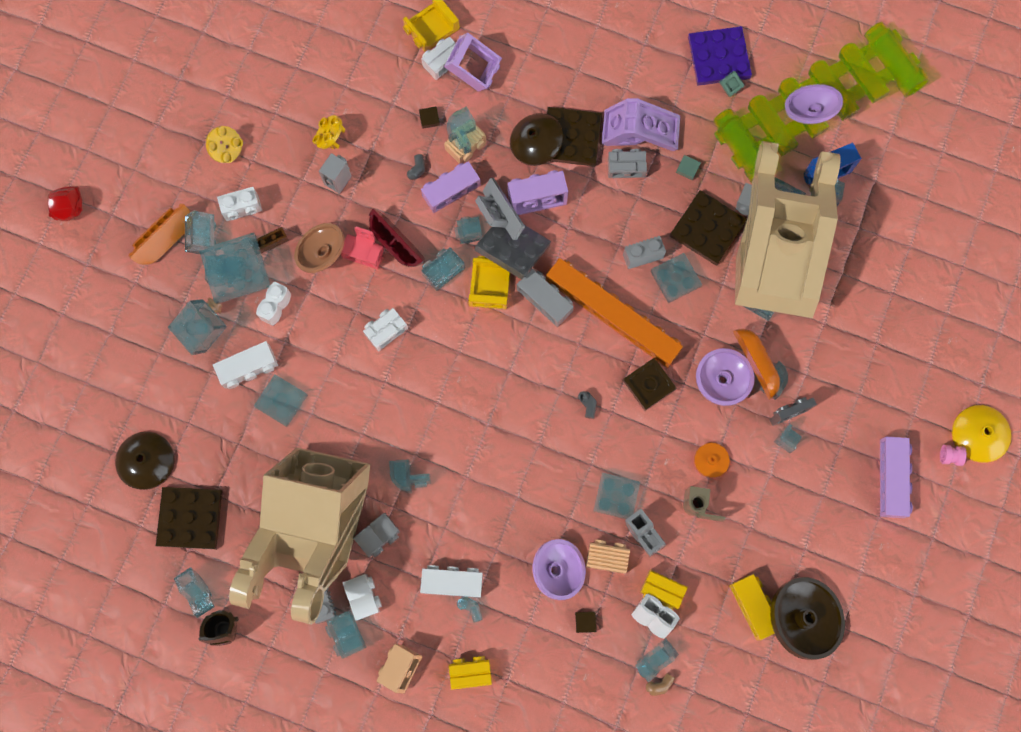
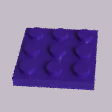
(718, 54)

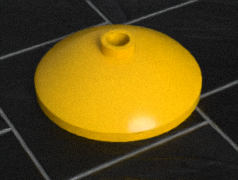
(970, 433)

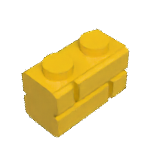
(664, 589)
(470, 674)

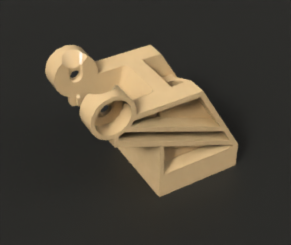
(786, 238)
(305, 526)

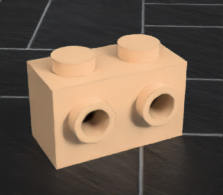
(399, 668)

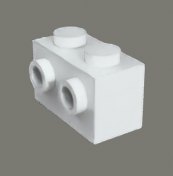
(239, 204)

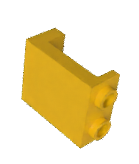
(431, 25)
(488, 284)

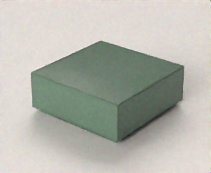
(731, 83)
(688, 167)

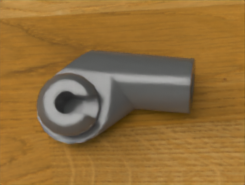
(418, 169)
(589, 402)

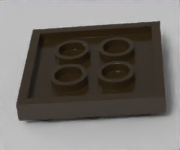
(580, 135)
(708, 227)
(189, 518)

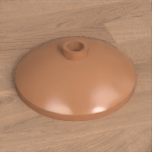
(319, 248)

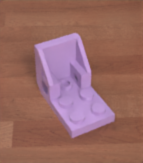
(640, 121)

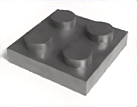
(799, 407)

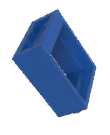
(848, 161)

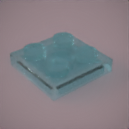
(676, 277)
(280, 400)
(616, 496)

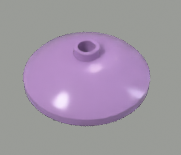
(813, 104)
(733, 368)
(567, 567)

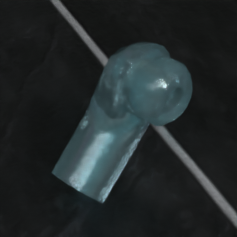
(472, 606)

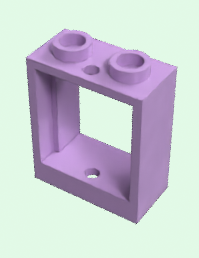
(468, 41)

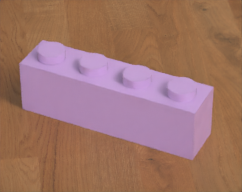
(895, 477)

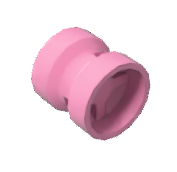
(953, 455)

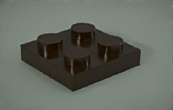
(649, 384)

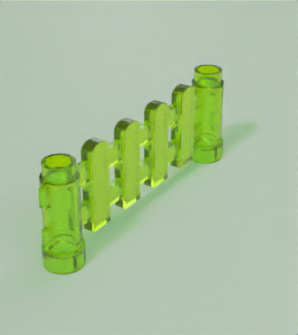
(882, 43)

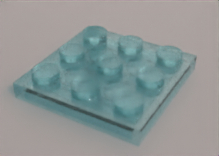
(234, 268)

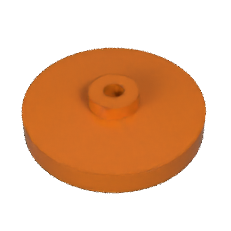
(711, 460)

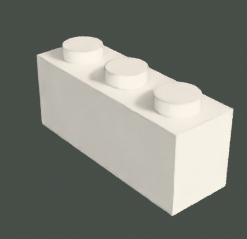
(245, 365)
(451, 581)

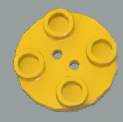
(328, 132)
(219, 151)

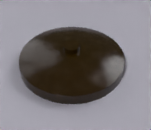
(807, 618)

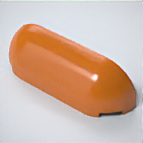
(160, 236)
(759, 361)

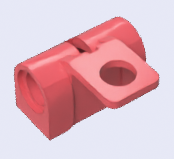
(363, 248)

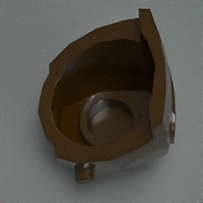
(218, 628)

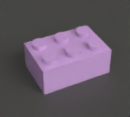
(538, 192)

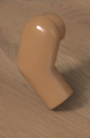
(660, 688)

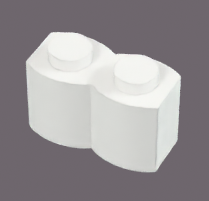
(271, 307)
(361, 596)
(657, 617)

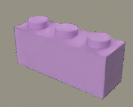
(450, 186)

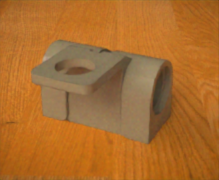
(702, 496)

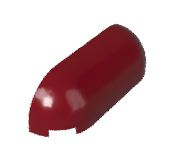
(394, 240)

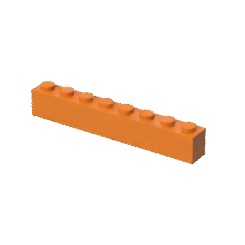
(613, 312)

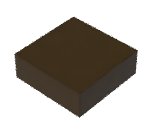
(429, 117)
(585, 622)

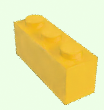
(754, 605)

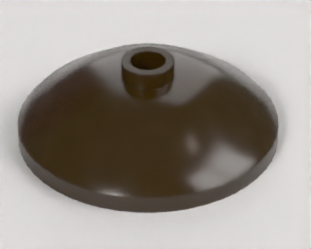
(542, 145)
(156, 463)

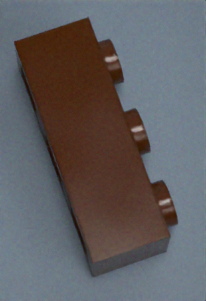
(272, 240)

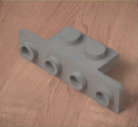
(499, 210)

